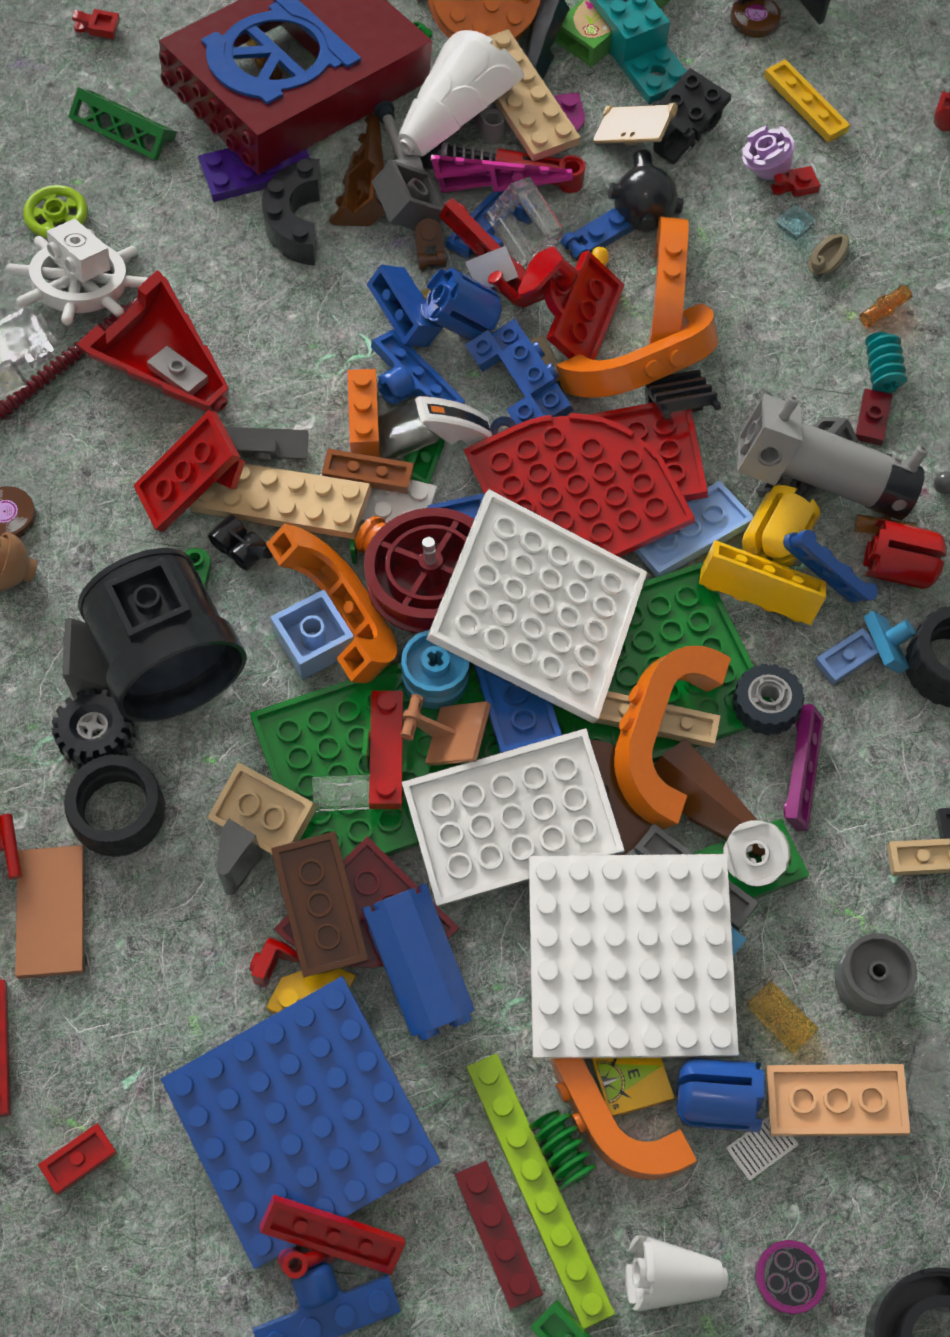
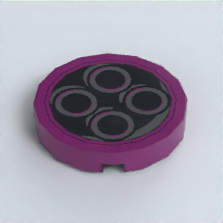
(790, 1277)

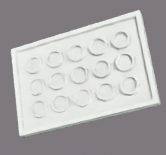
(494, 813)

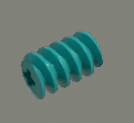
(885, 361)

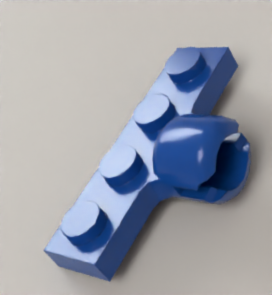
(409, 373)
(328, 1310)

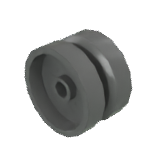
(875, 974)

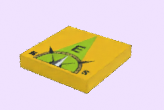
(632, 1083)

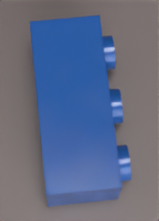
(402, 305)

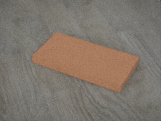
(50, 912)

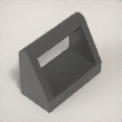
(236, 855)

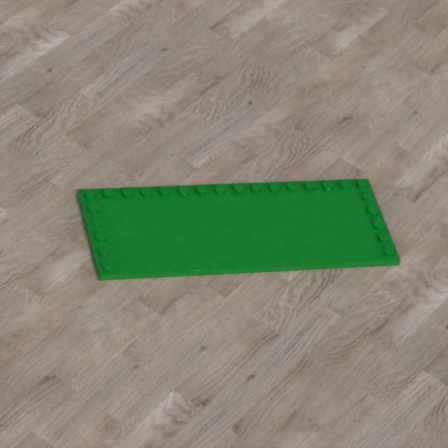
(325, 728)

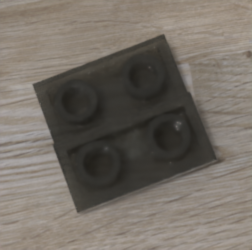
(403, 432)

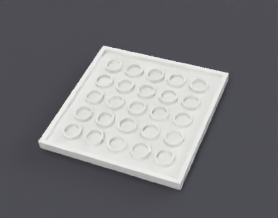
(538, 606)
(631, 957)

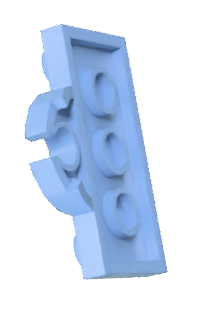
(716, 518)

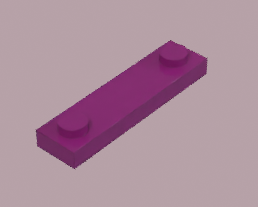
(802, 783)

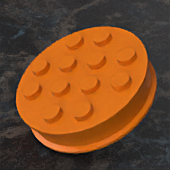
(484, 15)

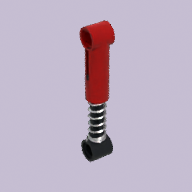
(510, 156)

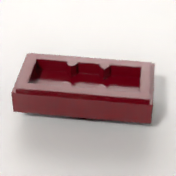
(873, 416)

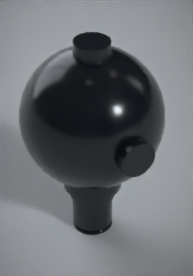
(645, 194)

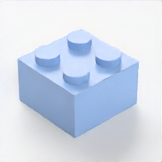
(311, 633)

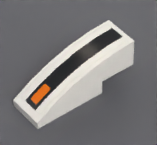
(453, 420)

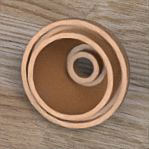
(14, 562)

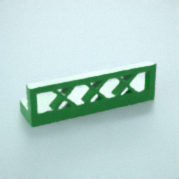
(127, 116)

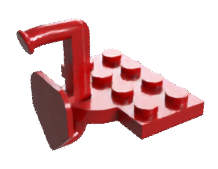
(577, 297)

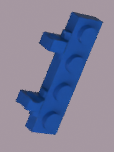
(457, 245)

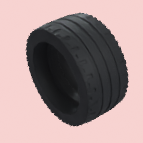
(106, 771)

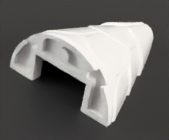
(459, 86)

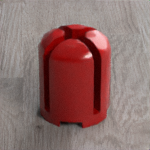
(905, 554)

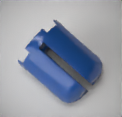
(461, 304)
(720, 1094)

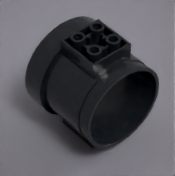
(159, 635)

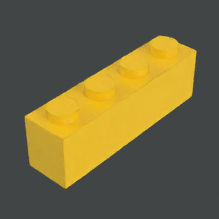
(762, 583)

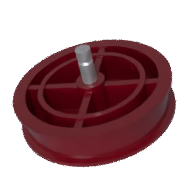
(413, 563)

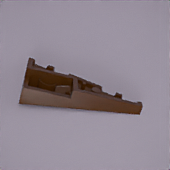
(359, 201)
(708, 798)

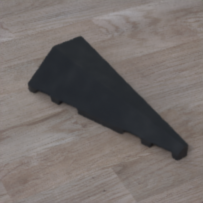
(543, 32)

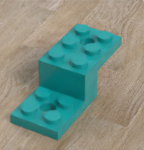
(641, 45)

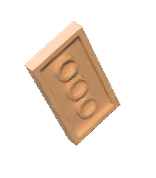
(837, 1100)

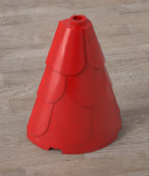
(144, 331)

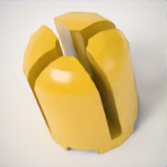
(776, 516)

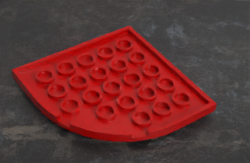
(585, 479)

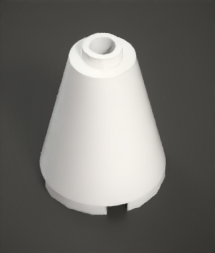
(670, 1275)

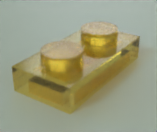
(782, 1016)

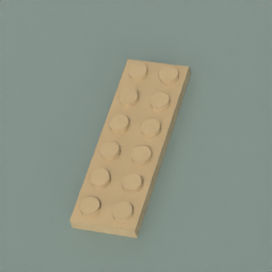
(533, 109)
(290, 498)

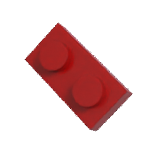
(77, 1159)

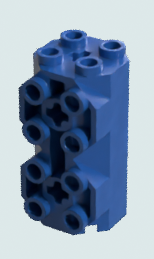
(419, 962)

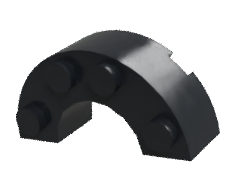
(281, 198)
(906, 1299)

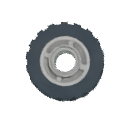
(768, 716)

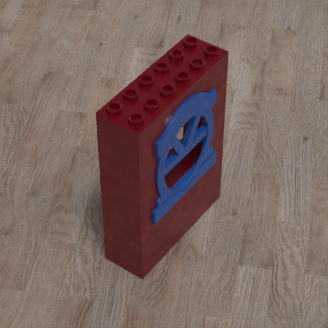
(362, 54)

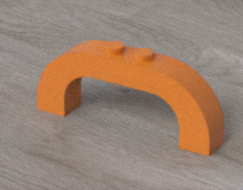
(671, 257)
(615, 376)
(373, 640)
(640, 725)
(592, 1116)

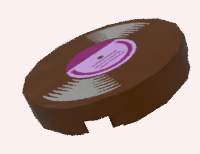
(756, 17)
(16, 511)

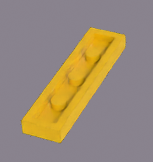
(806, 100)

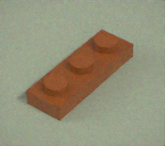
(377, 471)

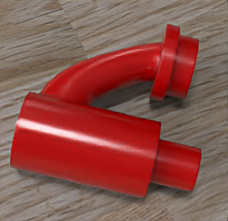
(295, 1263)

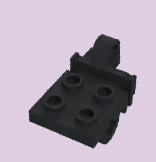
(699, 109)

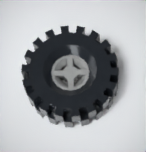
(83, 718)

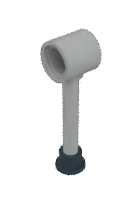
(385, 113)

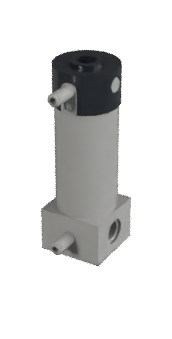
(781, 444)

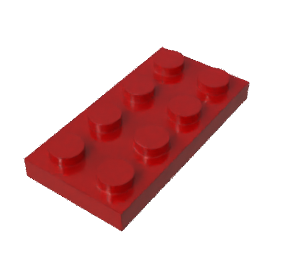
(186, 470)

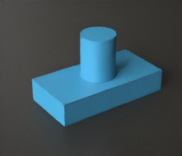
(889, 640)

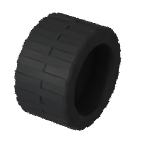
(925, 671)

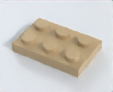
(263, 808)

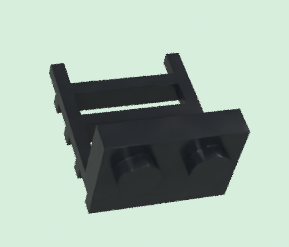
(681, 393)

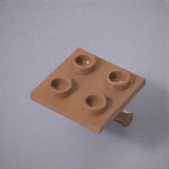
(454, 734)

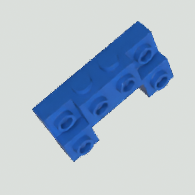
(527, 369)

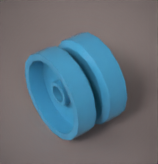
(433, 672)

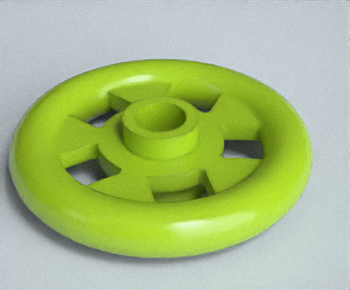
(54, 209)

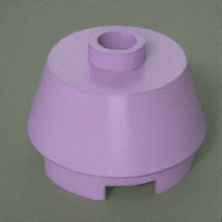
(769, 152)

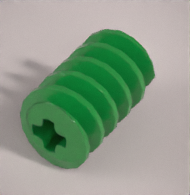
(562, 1148)

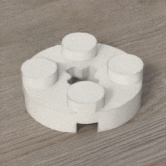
(741, 842)

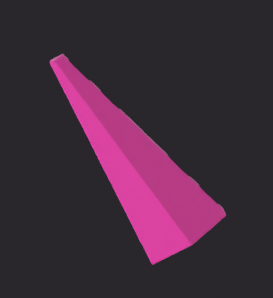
(466, 173)

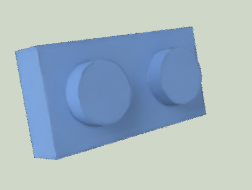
(847, 656)

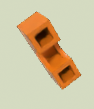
(363, 412)

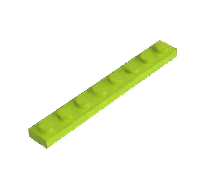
(540, 1192)

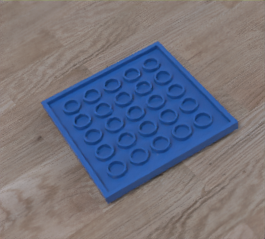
(300, 1115)

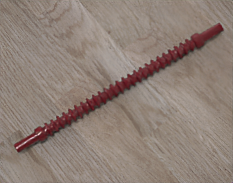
(43, 377)

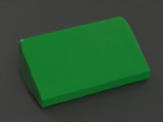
(425, 461)

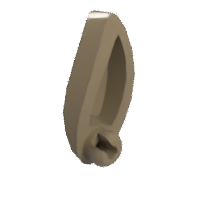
(829, 254)

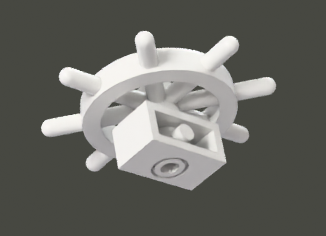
(82, 266)

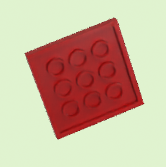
(673, 440)

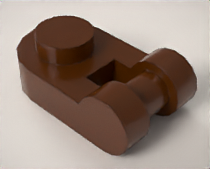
(426, 234)

